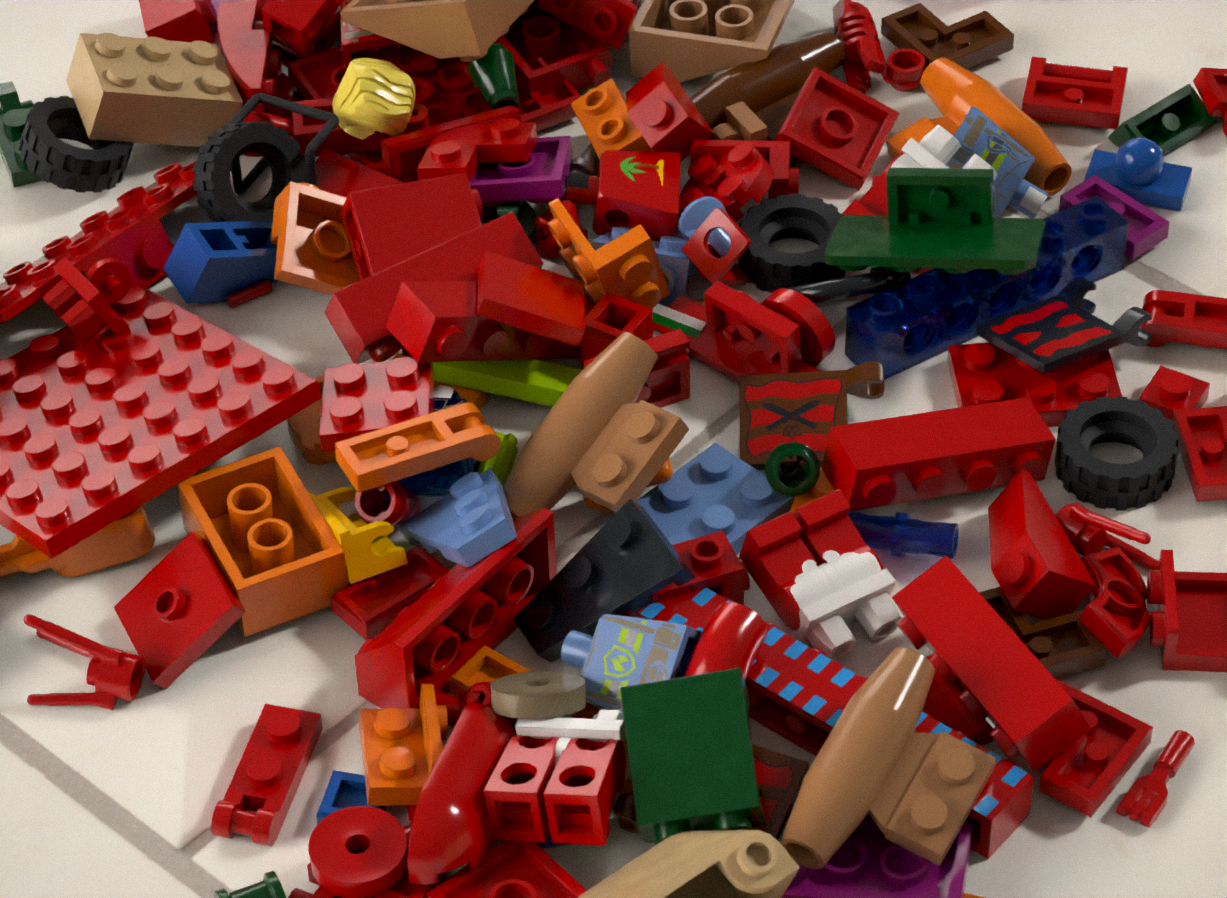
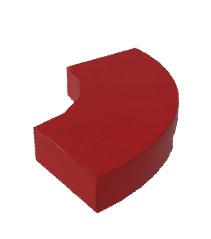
(1117, 602)

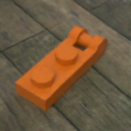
(416, 446)

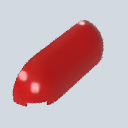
(451, 813)

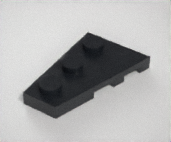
(608, 576)

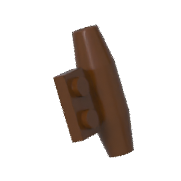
(770, 84)

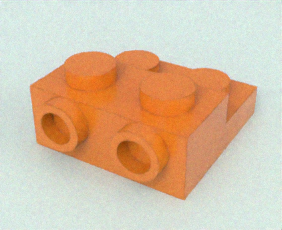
(311, 239)

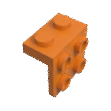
(620, 267)

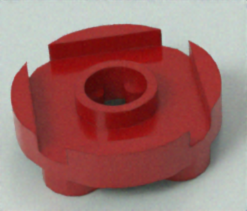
(729, 177)

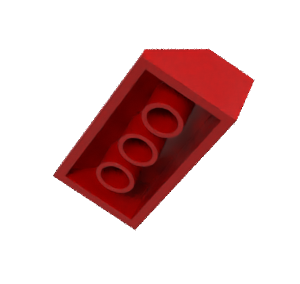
(457, 617)

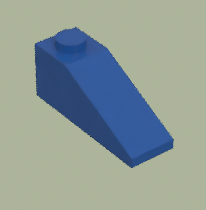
(221, 259)

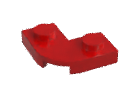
(469, 145)

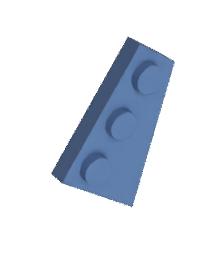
(466, 522)

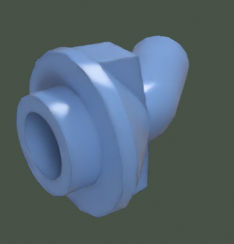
(696, 214)

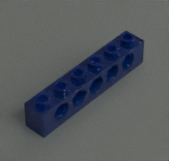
(943, 308)

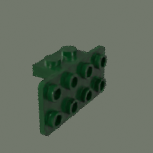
(937, 222)

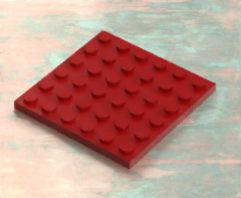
(128, 416)

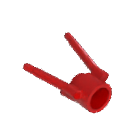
(1089, 534)
(110, 669)

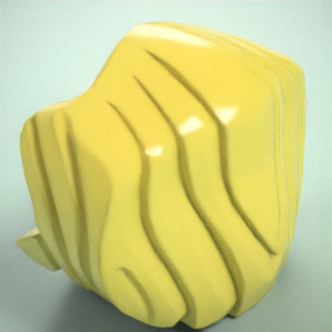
(374, 98)

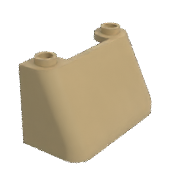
(704, 867)

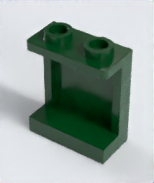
(692, 755)

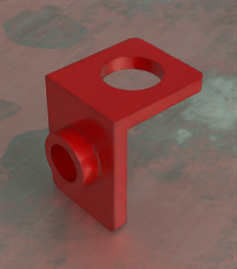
(706, 258)

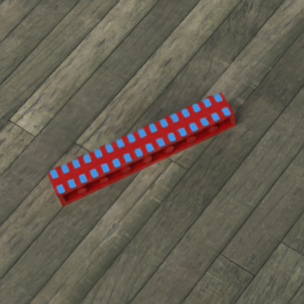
(805, 692)

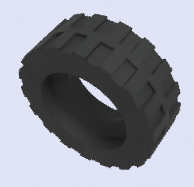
(220, 153)
(63, 163)
(783, 219)
(1110, 483)

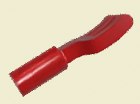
(1149, 793)

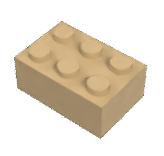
(151, 89)

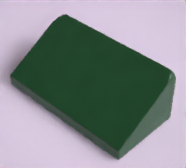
(1168, 122)

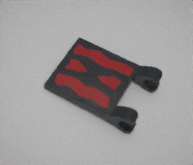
(1063, 329)

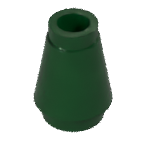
(496, 77)
(797, 479)

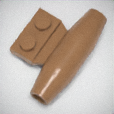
(597, 436)
(877, 765)

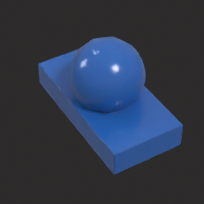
(1142, 174)

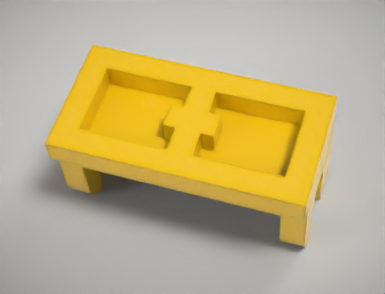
(364, 544)

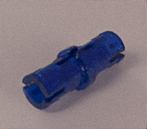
(907, 535)

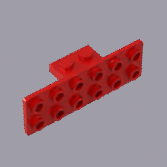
(126, 233)

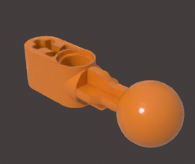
(114, 544)

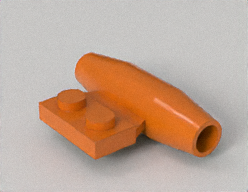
(955, 92)

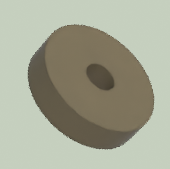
(538, 694)

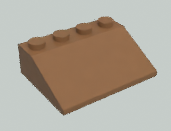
(438, 26)
(703, 34)

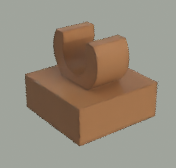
(741, 125)

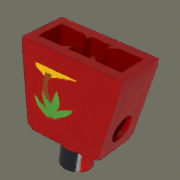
(631, 191)

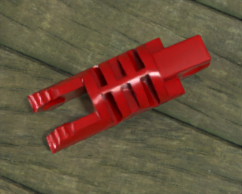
(860, 42)

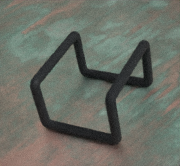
(239, 185)

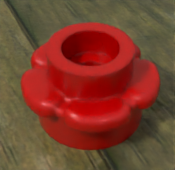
(904, 69)

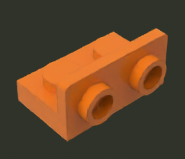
(606, 120)
(401, 749)

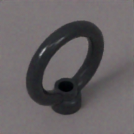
(875, 282)

